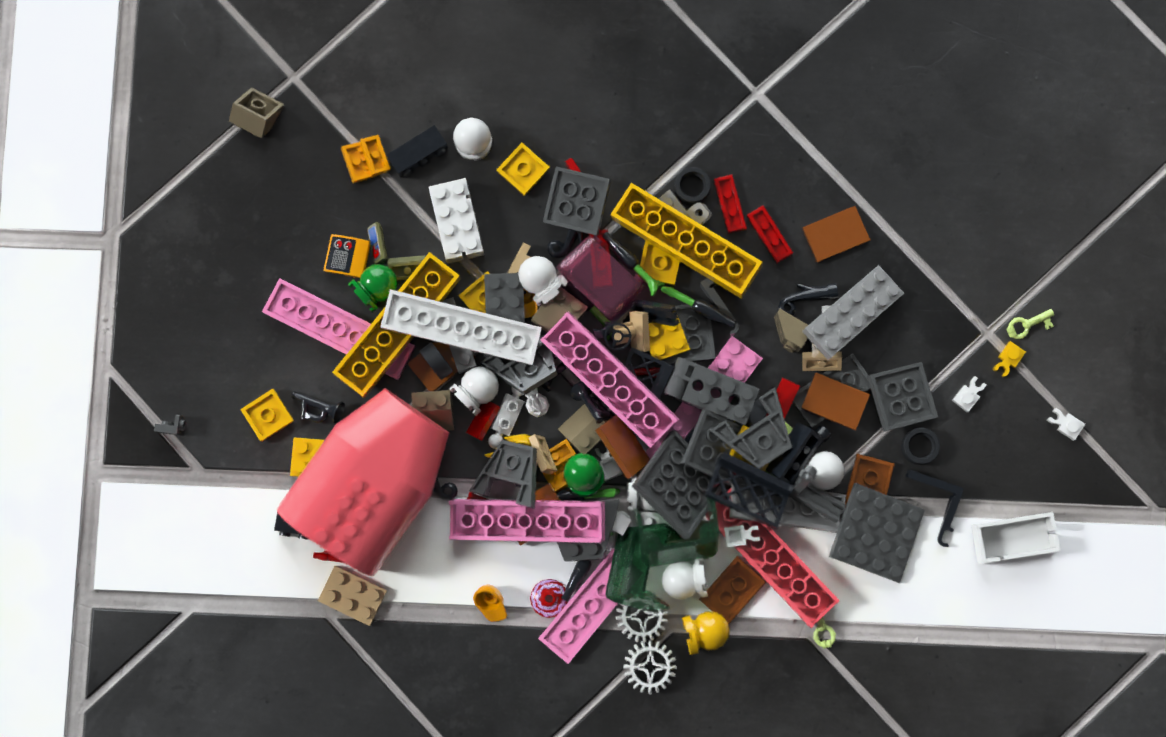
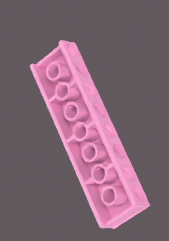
(610, 379)
(512, 522)

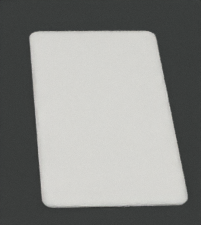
(621, 523)

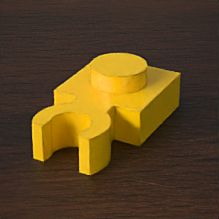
(1010, 356)

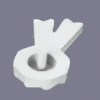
(536, 403)

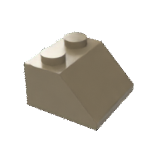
(255, 112)
(554, 310)
(790, 331)
(436, 406)
(581, 430)

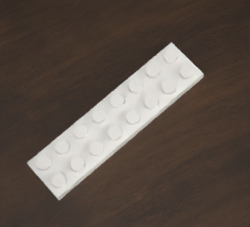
(460, 327)

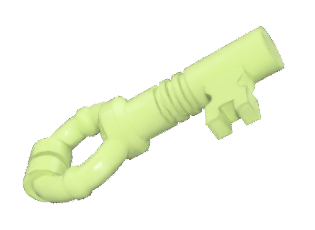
(1045, 317)
(822, 627)

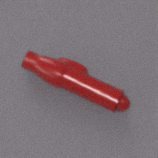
(643, 372)
(325, 556)

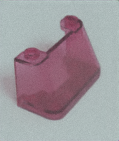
(600, 277)

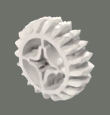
(643, 633)
(650, 683)

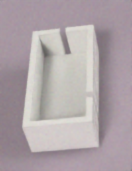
(456, 220)
(1015, 537)

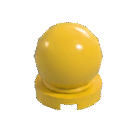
(707, 631)

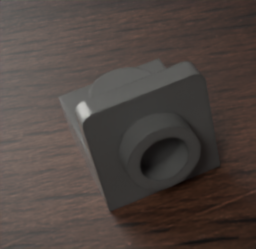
(168, 428)

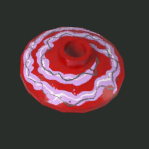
(538, 596)

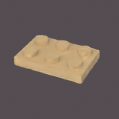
(352, 595)

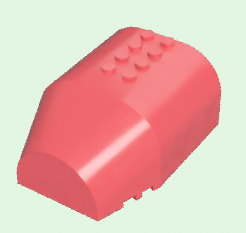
(367, 482)

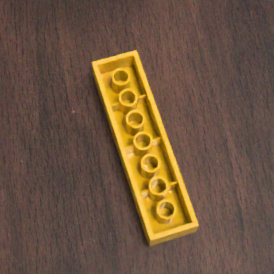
(686, 240)
(381, 347)

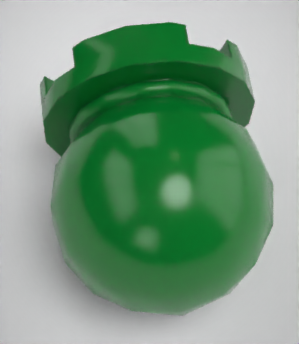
(375, 285)
(584, 475)

